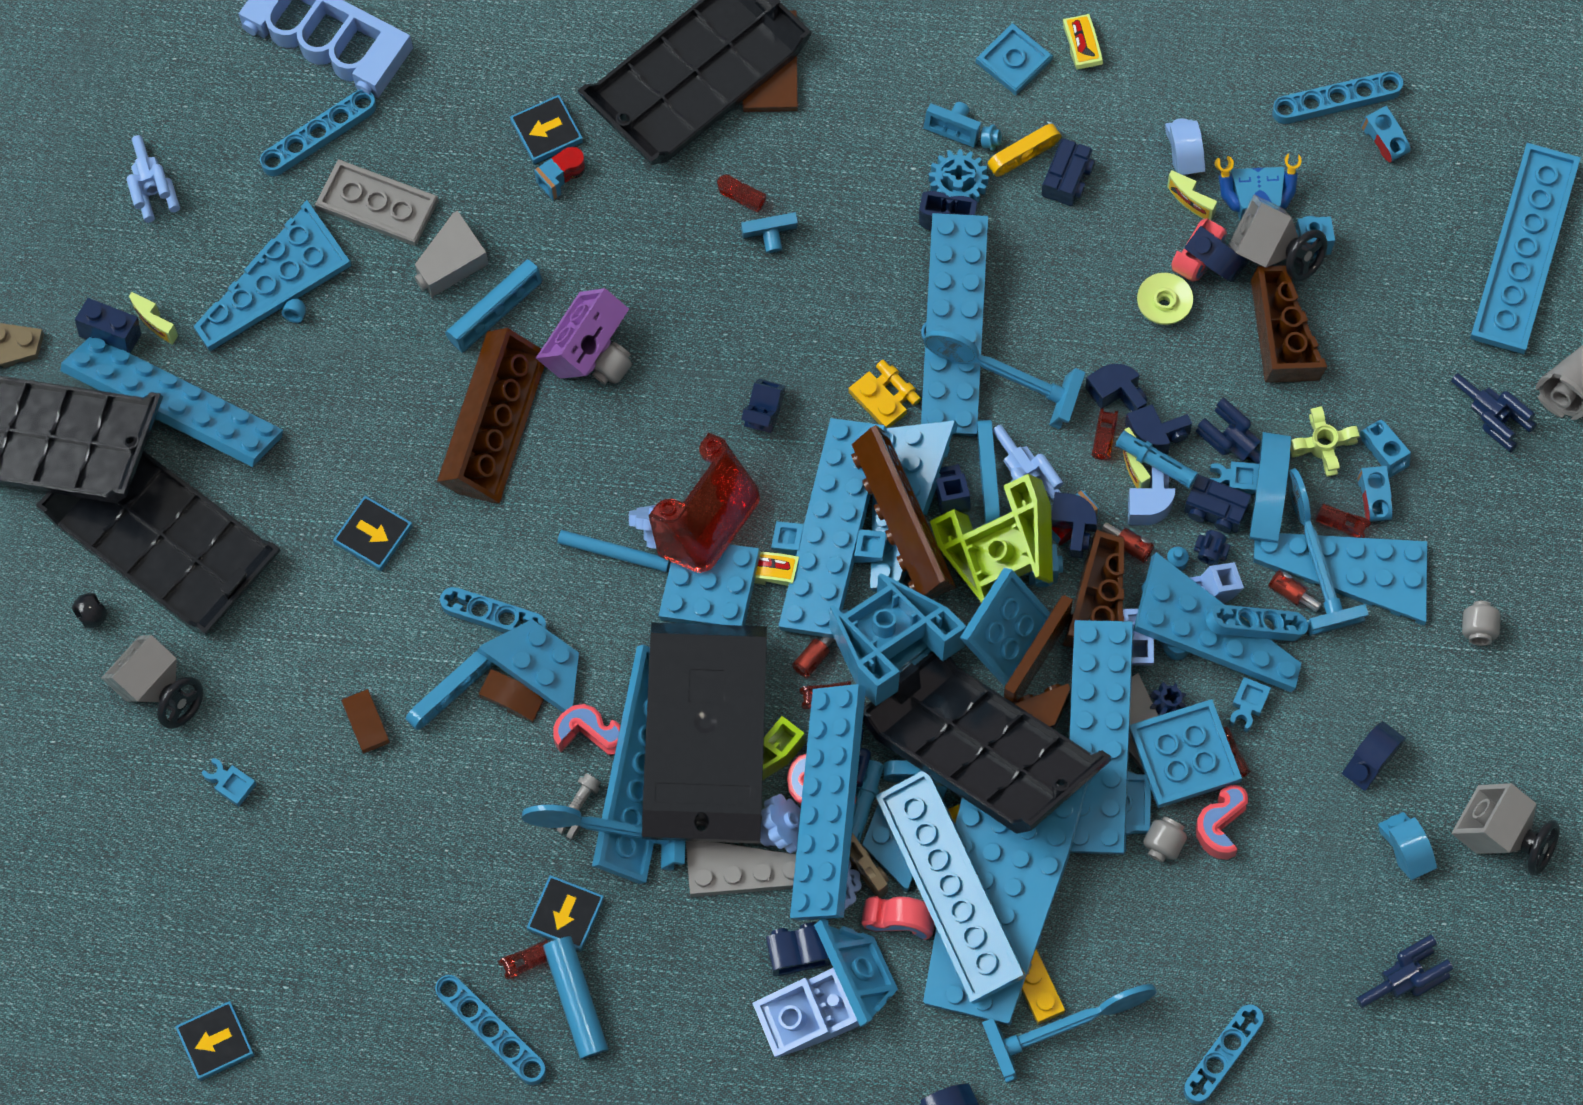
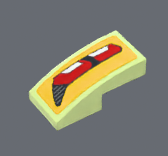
(1082, 41)
(1184, 191)
(150, 315)
(1136, 470)
(776, 568)

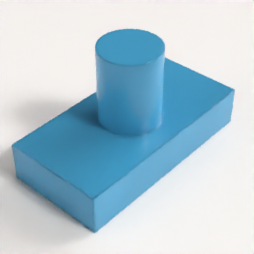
(953, 123)
(770, 229)

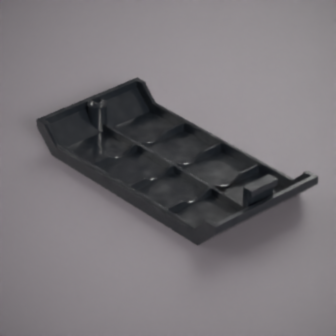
(695, 72)
(72, 438)
(167, 543)
(704, 733)
(980, 744)

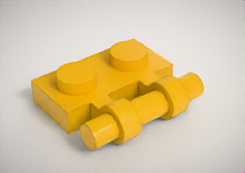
(878, 401)

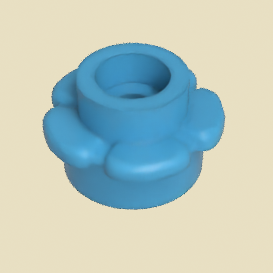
(991, 137)

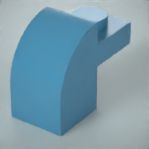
(1410, 845)

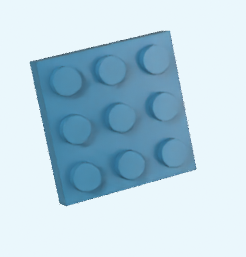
(714, 595)
(1005, 625)
(1185, 753)

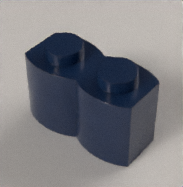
(943, 204)
(796, 950)

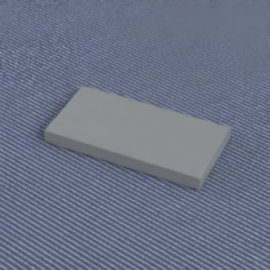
(376, 202)

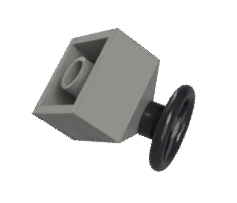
(1269, 236)
(149, 675)
(1501, 822)

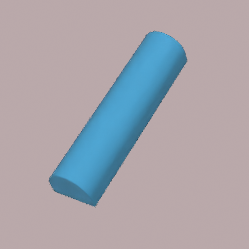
(494, 306)
(575, 997)

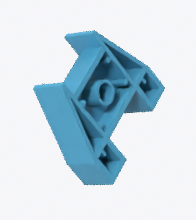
(887, 626)

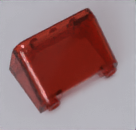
(712, 514)

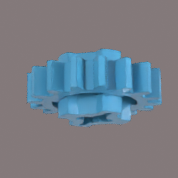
(970, 171)

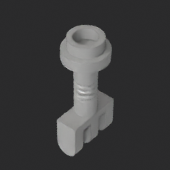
(588, 785)

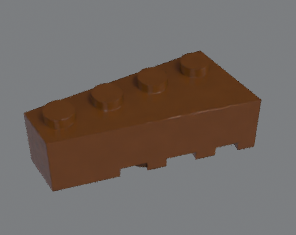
(1285, 339)
(1101, 584)

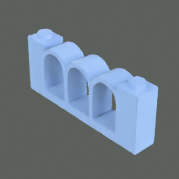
(369, 74)

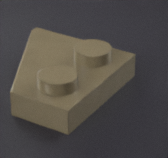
(19, 344)
(872, 876)

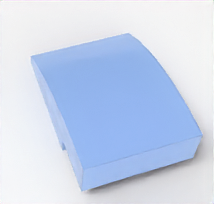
(805, 1013)

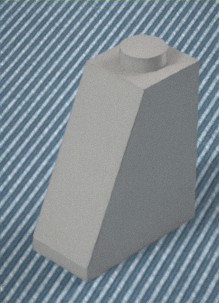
(450, 257)

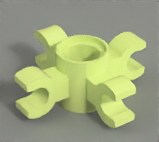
(1345, 437)

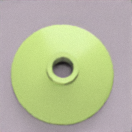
(1169, 288)

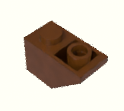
(1048, 705)

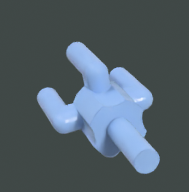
(148, 180)
(1022, 462)

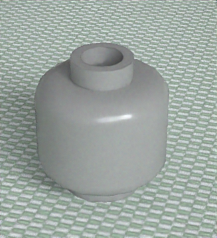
(612, 364)
(1481, 623)
(1165, 839)

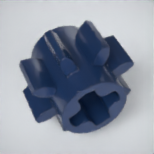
(1212, 547)
(1167, 699)

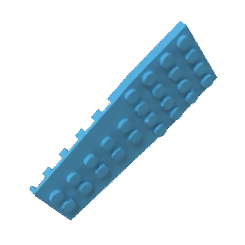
(1021, 881)

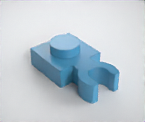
(1239, 476)
(1249, 699)
(231, 784)

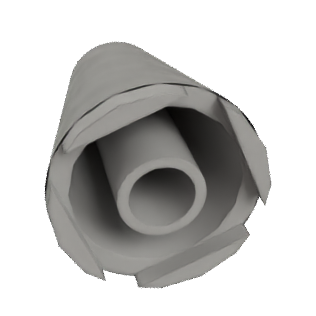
(1563, 387)

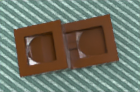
(511, 695)
(365, 721)

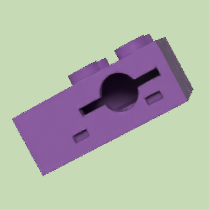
(582, 334)

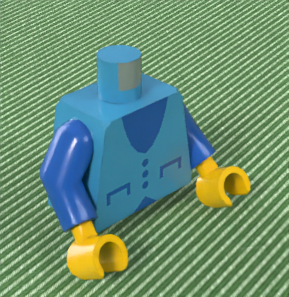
(1268, 183)

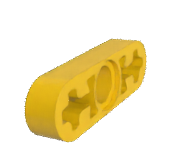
(1024, 150)

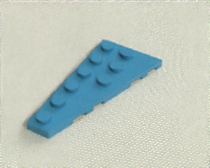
(282, 271)
(921, 453)
(1363, 569)
(1175, 614)

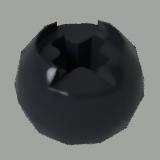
(89, 610)

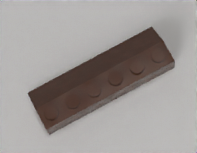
(492, 417)
(902, 514)

